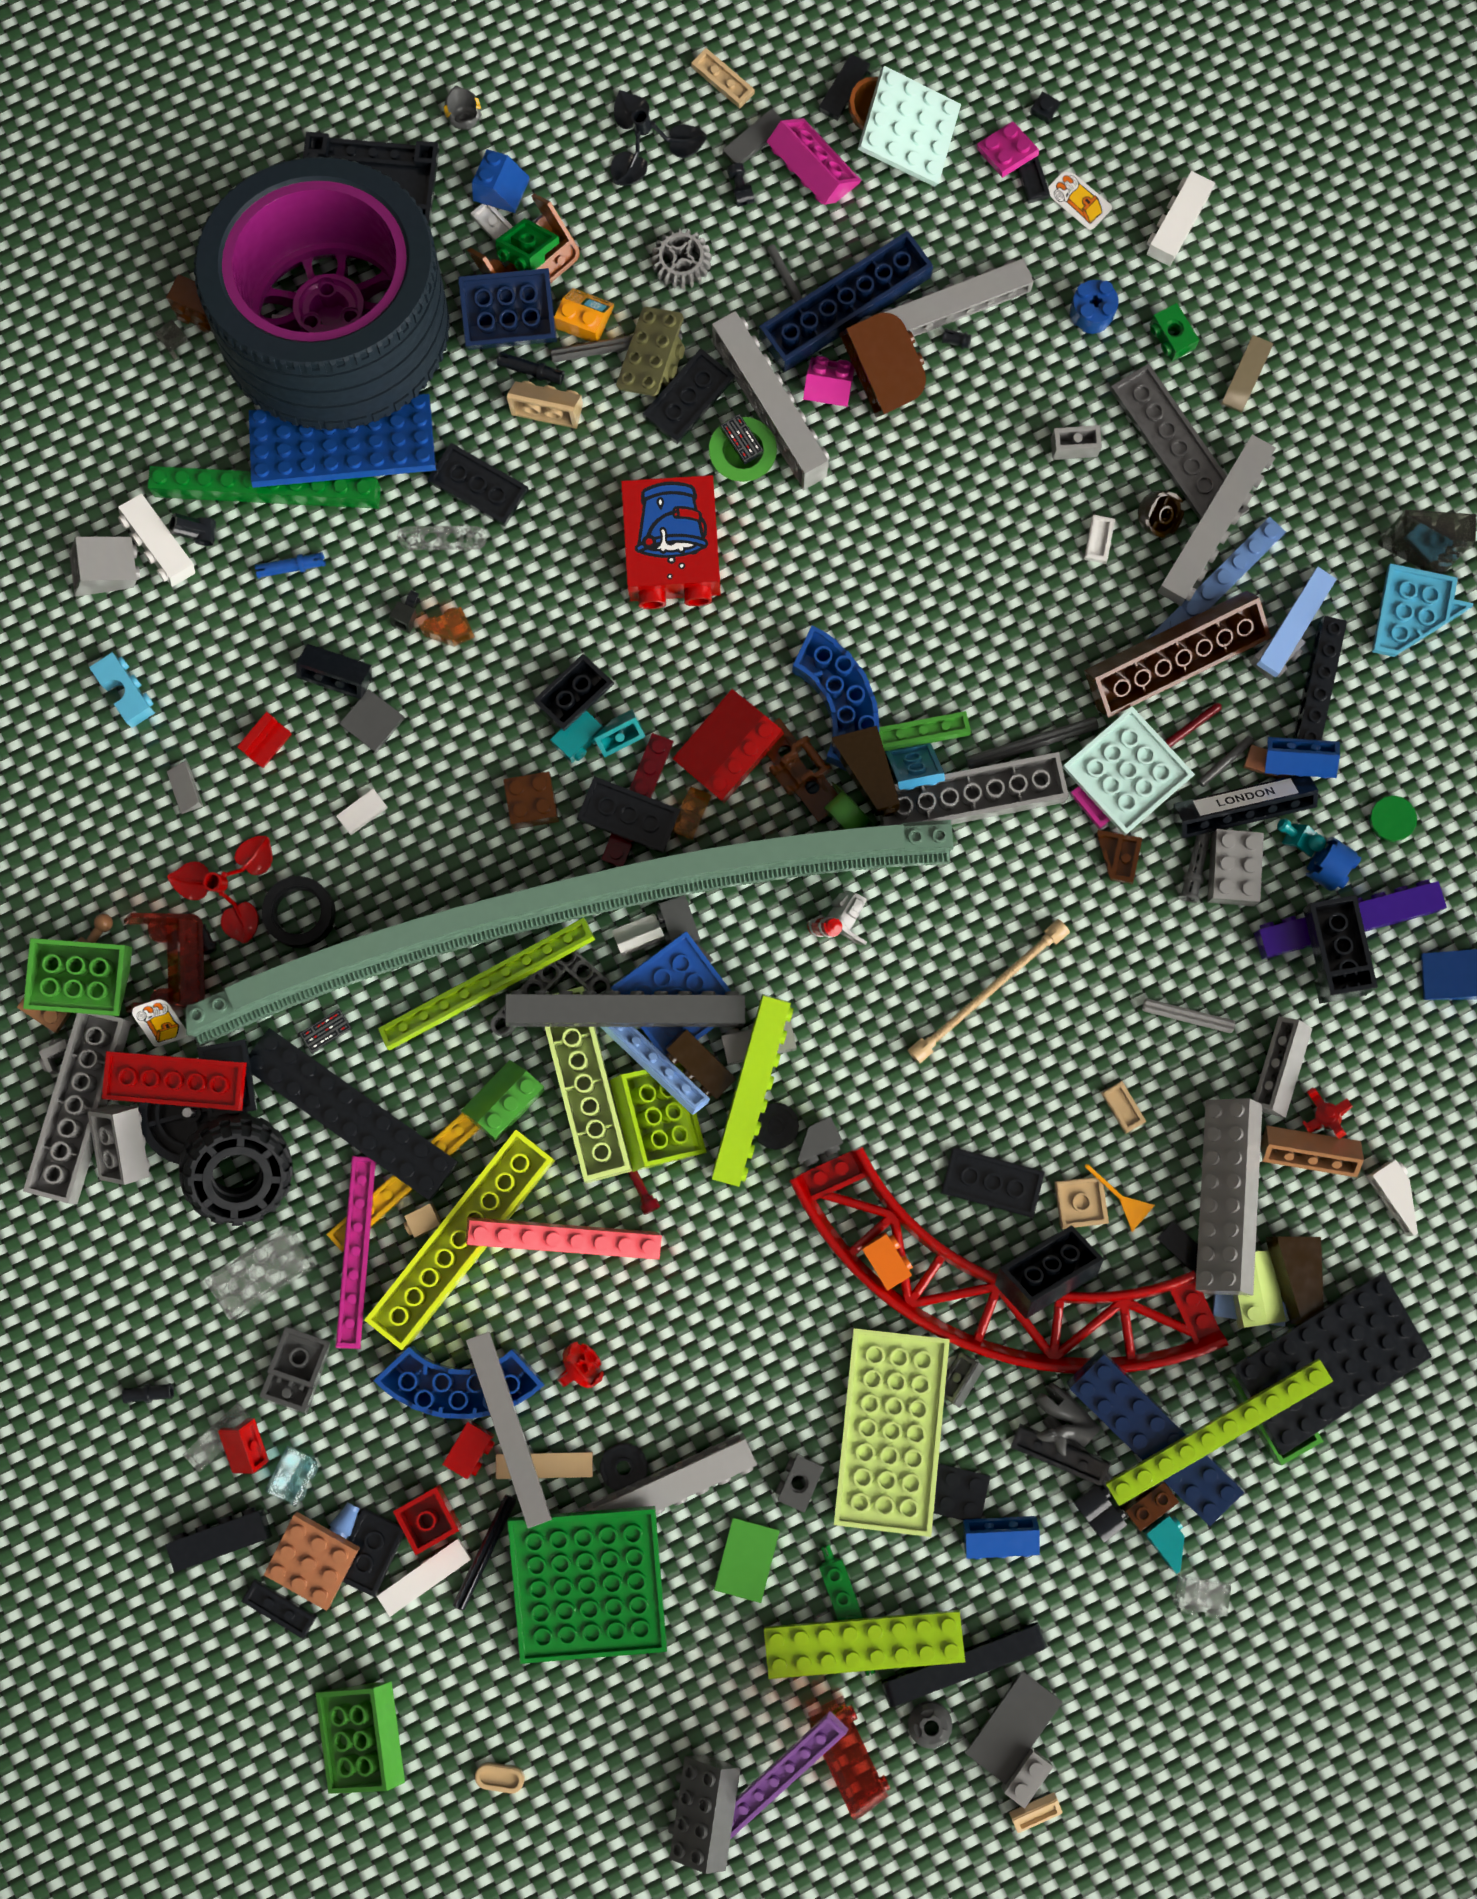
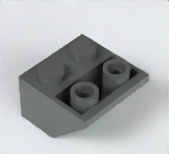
(820, 1139)

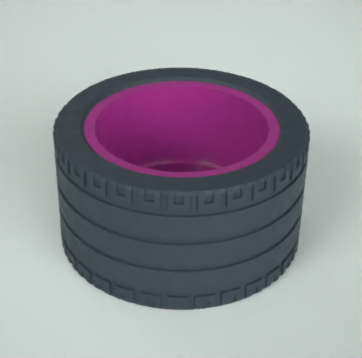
(335, 354)

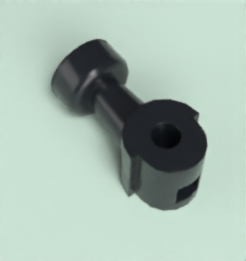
(743, 191)

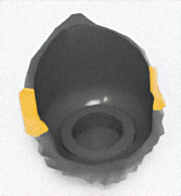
(462, 108)

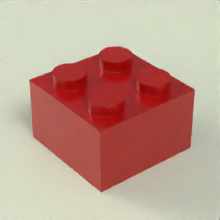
(427, 1519)

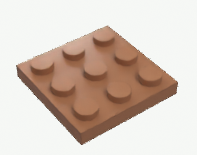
(311, 1561)

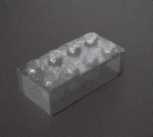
(260, 1272)

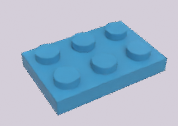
(915, 766)

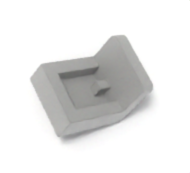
(48, 1055)

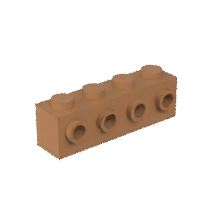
(1312, 1151)

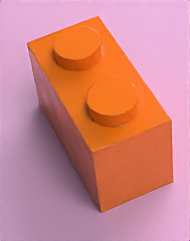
(887, 1261)

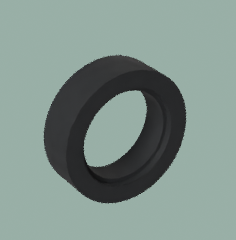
(282, 889)

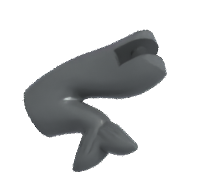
(1080, 1427)

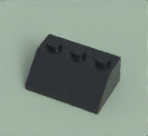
(573, 692)

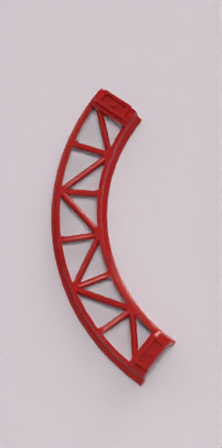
(855, 1165)

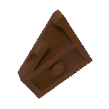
(1120, 855)

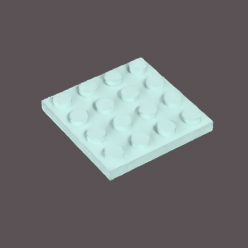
(909, 126)
(1128, 771)

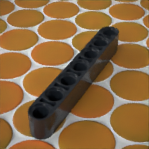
(978, 1660)

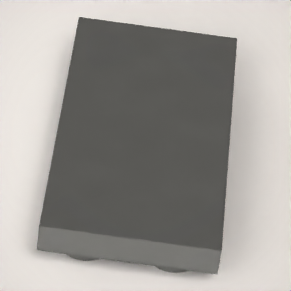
(1013, 1727)

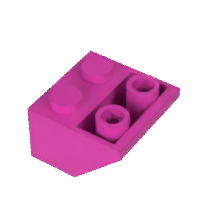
(829, 381)

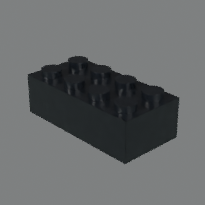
(1048, 1271)

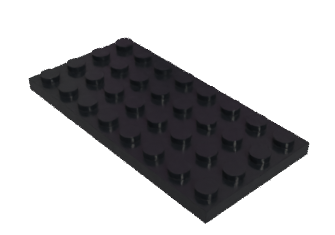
(1362, 1343)

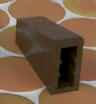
(868, 767)
(1299, 1274)

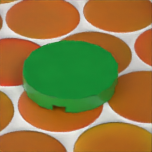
(1393, 818)

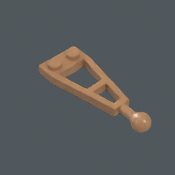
(55, 1020)

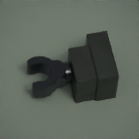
(405, 614)

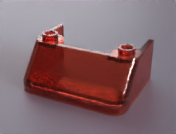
(184, 956)
(851, 1763)

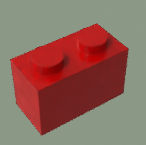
(469, 1449)

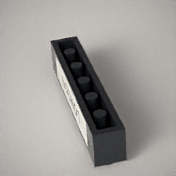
(1245, 805)

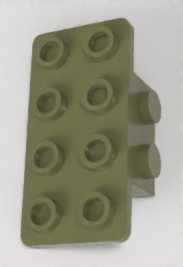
(652, 352)

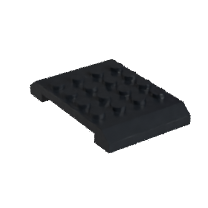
(407, 164)

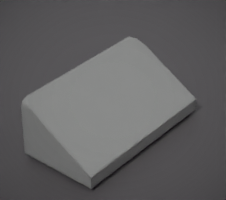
(184, 788)

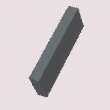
(752, 138)

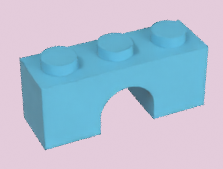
(133, 705)

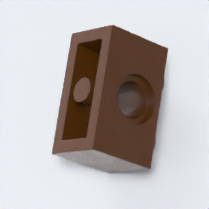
(1150, 1505)

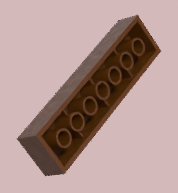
(1178, 653)

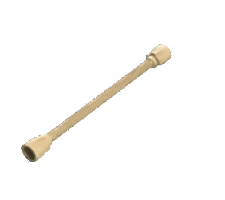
(1053, 934)

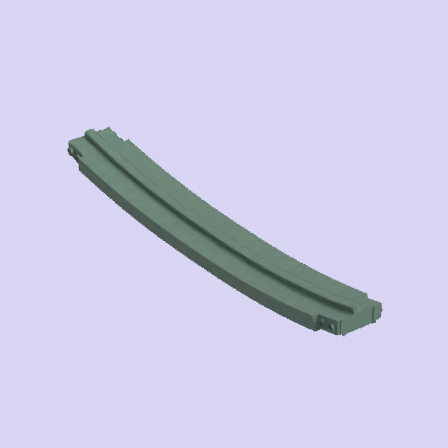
(561, 902)

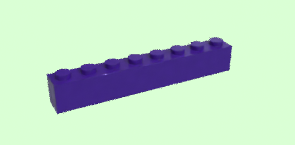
(1375, 913)

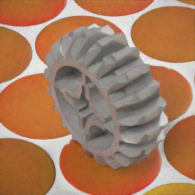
(670, 247)

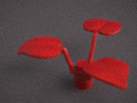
(194, 880)

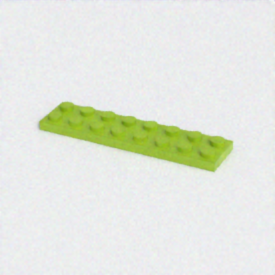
(864, 1644)

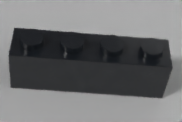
(218, 1540)

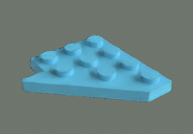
(1414, 607)

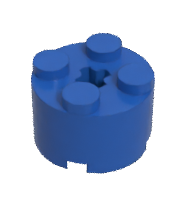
(1094, 306)
(1333, 864)

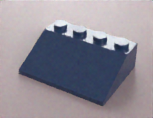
(507, 309)

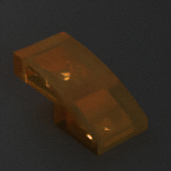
(692, 812)

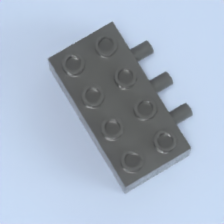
(704, 1813)

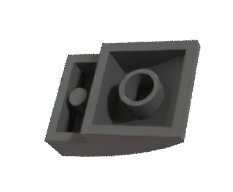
(295, 1370)

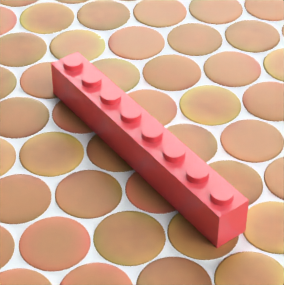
(563, 1238)

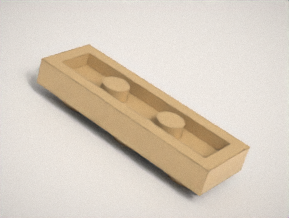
(722, 78)

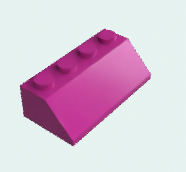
(812, 160)

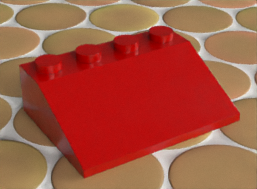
(728, 745)

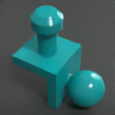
(1302, 837)

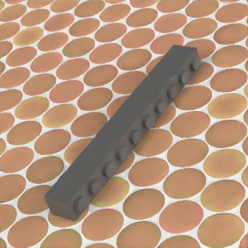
(624, 1010)

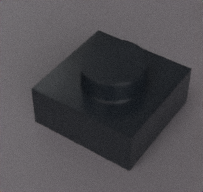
(1045, 107)

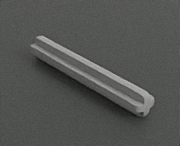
(1188, 1016)

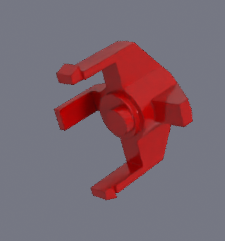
(1327, 1114)

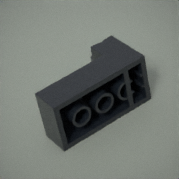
(1339, 949)

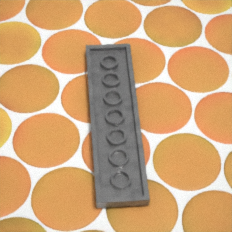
(1171, 438)

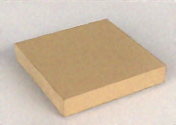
(1081, 1202)

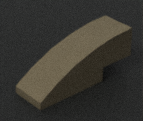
(1247, 373)

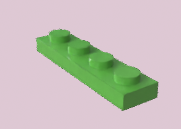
(925, 731)

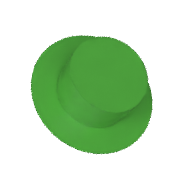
(729, 463)
(846, 811)

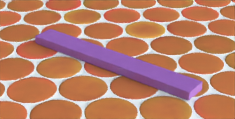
(787, 1769)

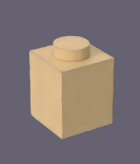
(422, 1221)

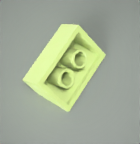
(1266, 1302)

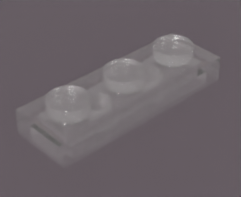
(210, 1444)

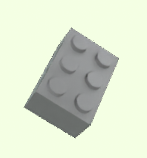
(1235, 867)
(119, 1144)

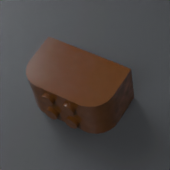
(885, 361)

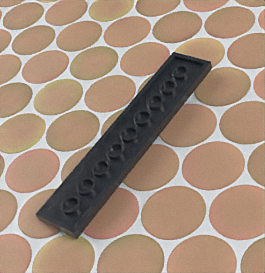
(350, 1114)

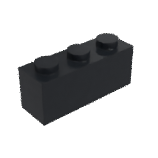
(334, 671)

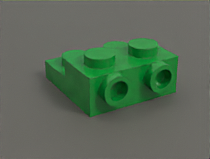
(525, 245)

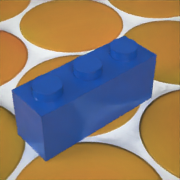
(1302, 757)
(1001, 1537)

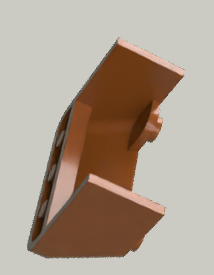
(557, 259)

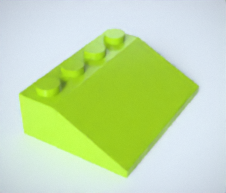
(654, 1122)

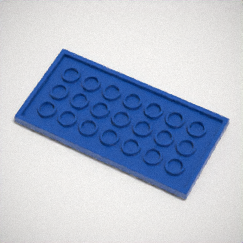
(298, 454)

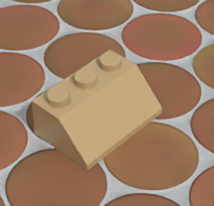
(545, 404)

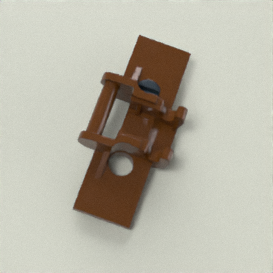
(796, 778)

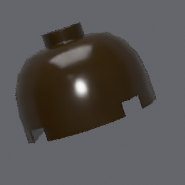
(1160, 513)

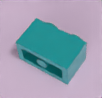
(577, 737)

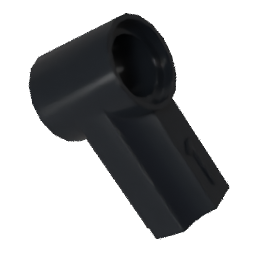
(200, 529)

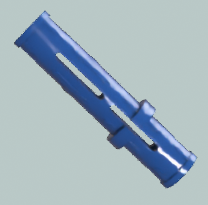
(290, 565)

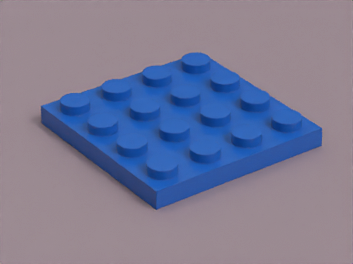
(673, 969)

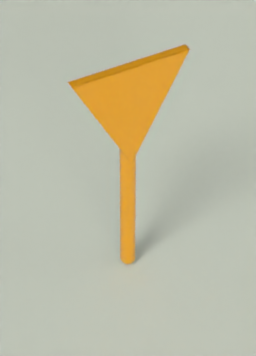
(1134, 1209)

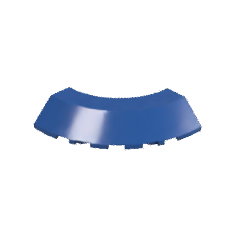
(839, 683)

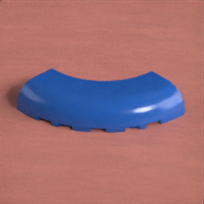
(450, 1390)

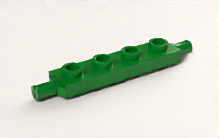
(840, 1588)

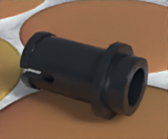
(957, 338)
(208, 944)

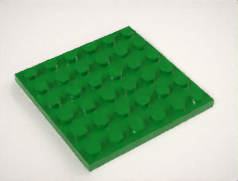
(588, 1585)

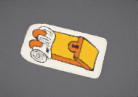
(1079, 199)
(159, 1022)

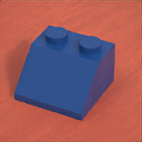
(499, 182)

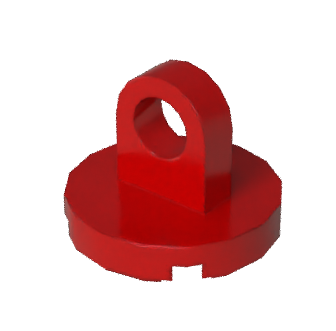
(581, 1366)

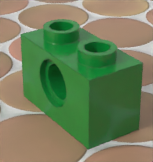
(1173, 320)

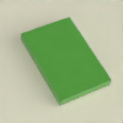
(746, 1560)

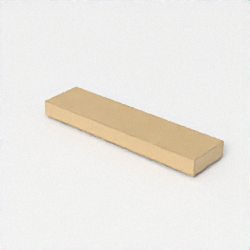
(553, 1465)

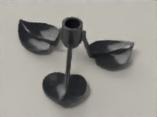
(634, 111)

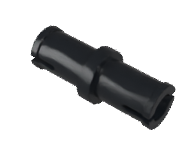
(148, 1393)

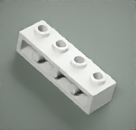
(1180, 218)
(156, 540)

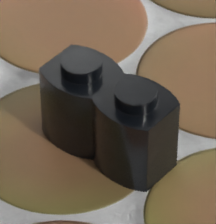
(1100, 1513)

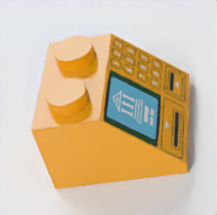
(583, 315)

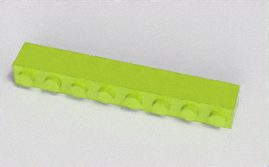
(751, 1089)

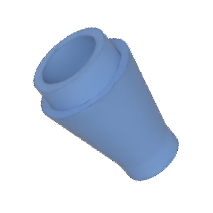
(345, 1521)

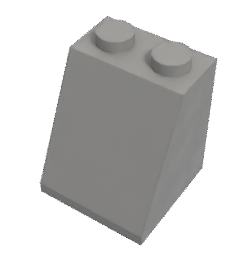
(103, 564)

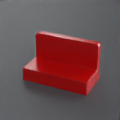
(264, 740)
(244, 1447)

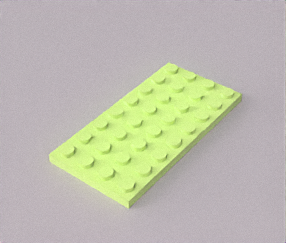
(892, 1432)

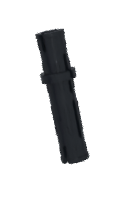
(534, 369)

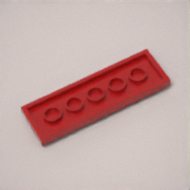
(174, 1080)

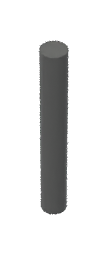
(788, 280)
(1225, 761)

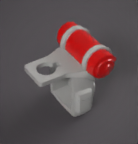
(840, 919)

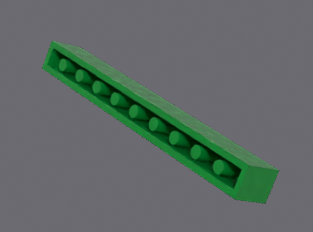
(237, 487)

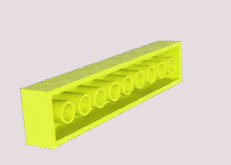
(446, 1255)

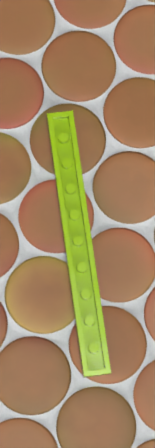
(486, 984)
(1219, 1431)

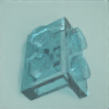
(292, 1476)

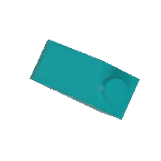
(619, 733)
(1167, 1540)

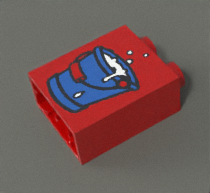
(671, 540)

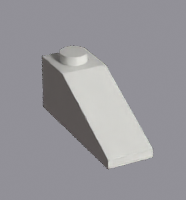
(1395, 1191)

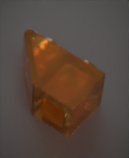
(448, 628)

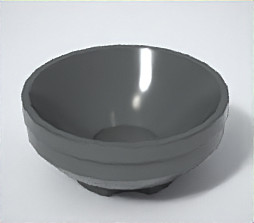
(925, 1712)

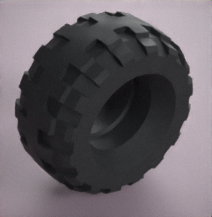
(228, 1137)

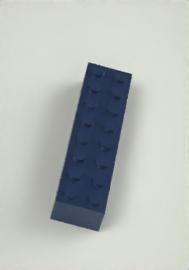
(845, 301)
(1147, 1430)

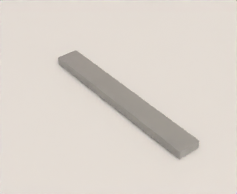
(508, 1430)

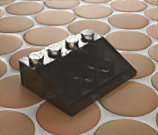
(1430, 538)

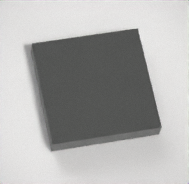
(372, 721)

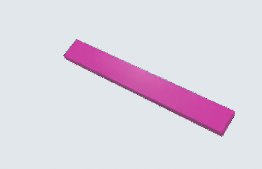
(356, 1253)

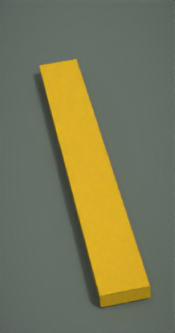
(394, 1190)

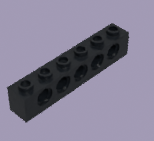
(1320, 679)

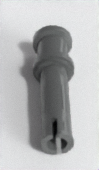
(1191, 878)

